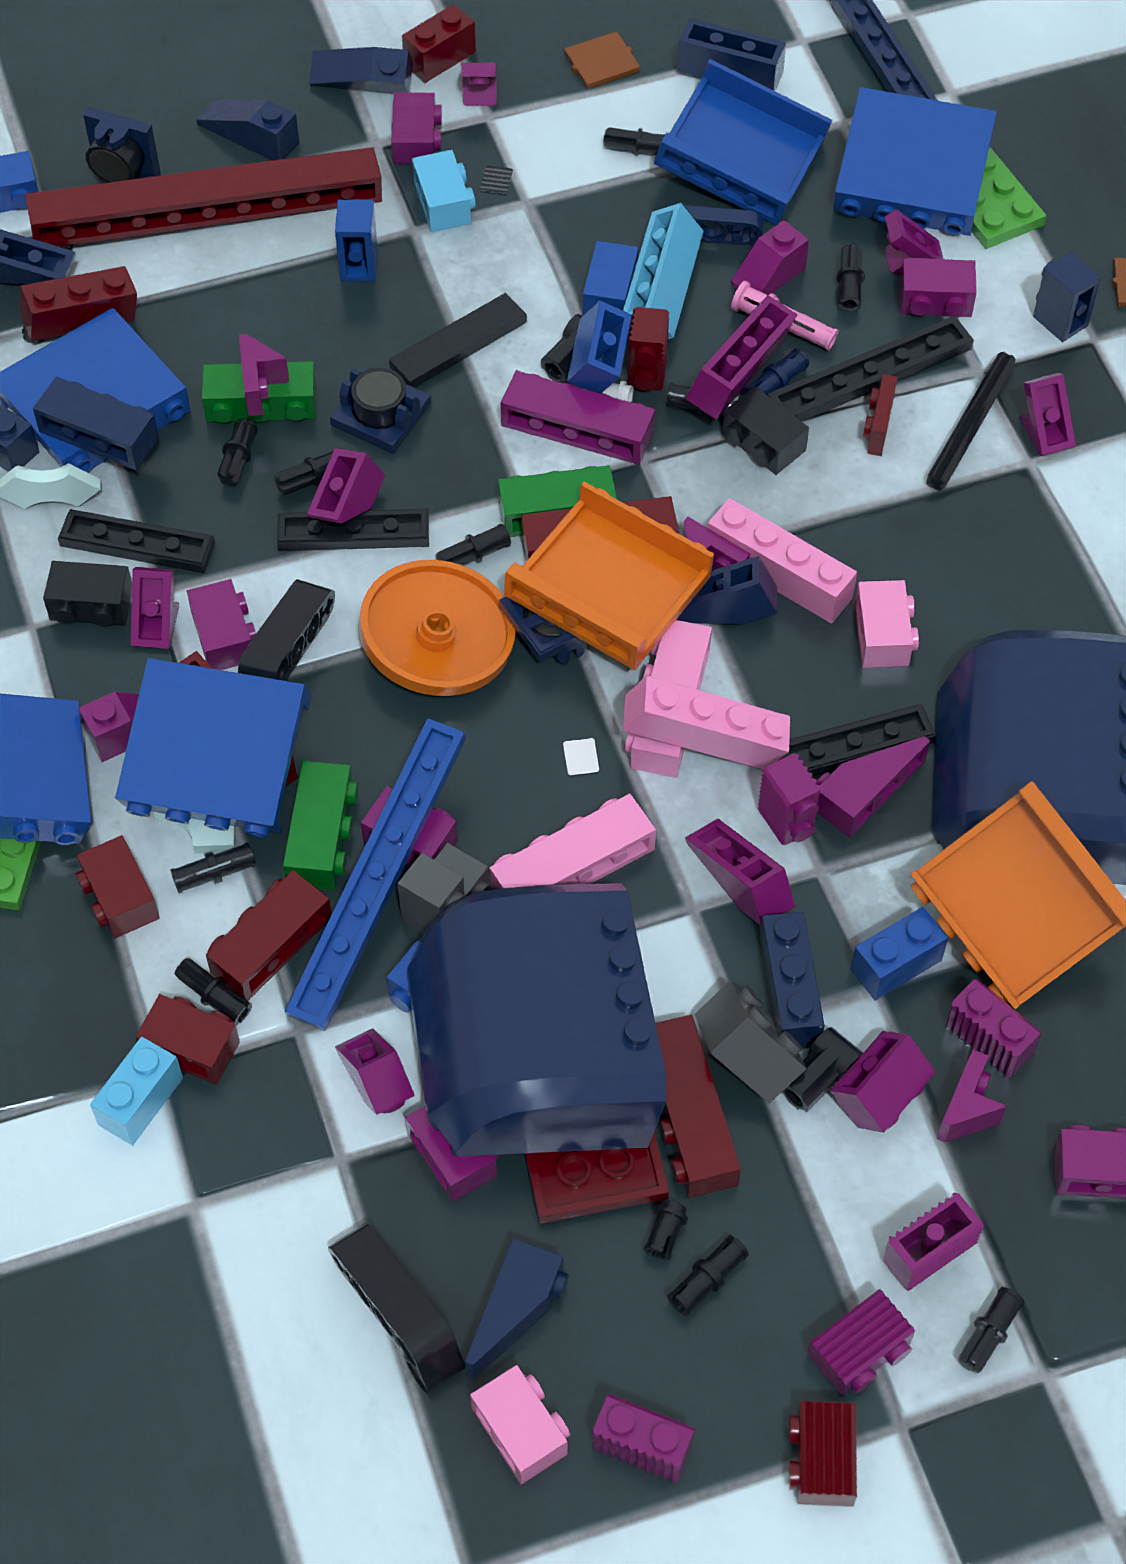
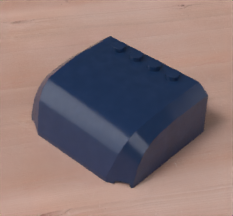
(1040, 713)
(537, 1022)

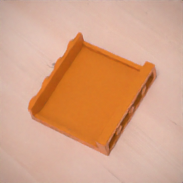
(611, 576)
(1021, 896)

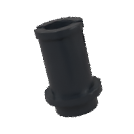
(666, 1229)

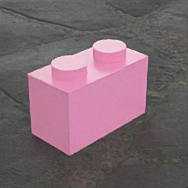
(885, 624)
(520, 1423)

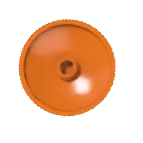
(435, 628)

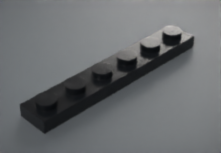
(864, 372)

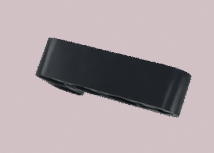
(288, 631)
(399, 1307)

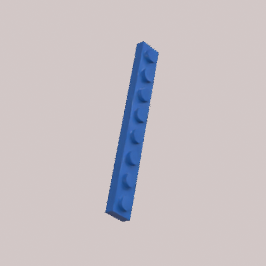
(375, 875)

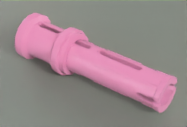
(823, 335)

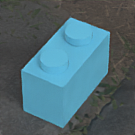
(442, 190)
(136, 1091)

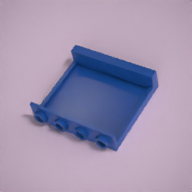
(743, 142)
(914, 159)
(105, 359)
(211, 747)
(42, 771)

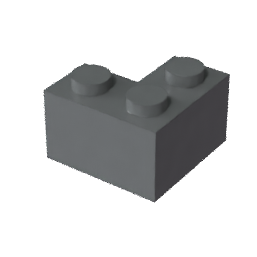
(437, 883)
(746, 1043)

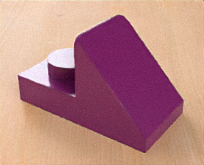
(479, 84)
(908, 241)
(260, 368)
(1049, 414)
(724, 551)
(153, 607)
(969, 1108)

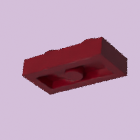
(882, 403)

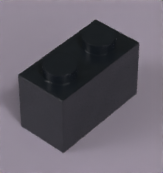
(765, 430)
(88, 593)

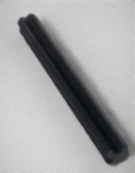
(970, 421)

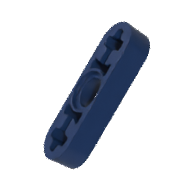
(724, 216)

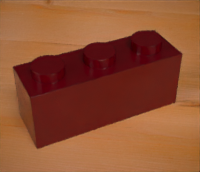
(68, 302)
(269, 935)

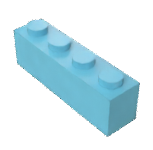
(665, 263)

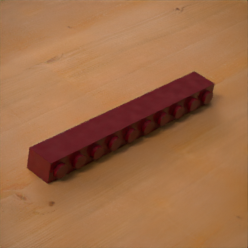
(203, 197)

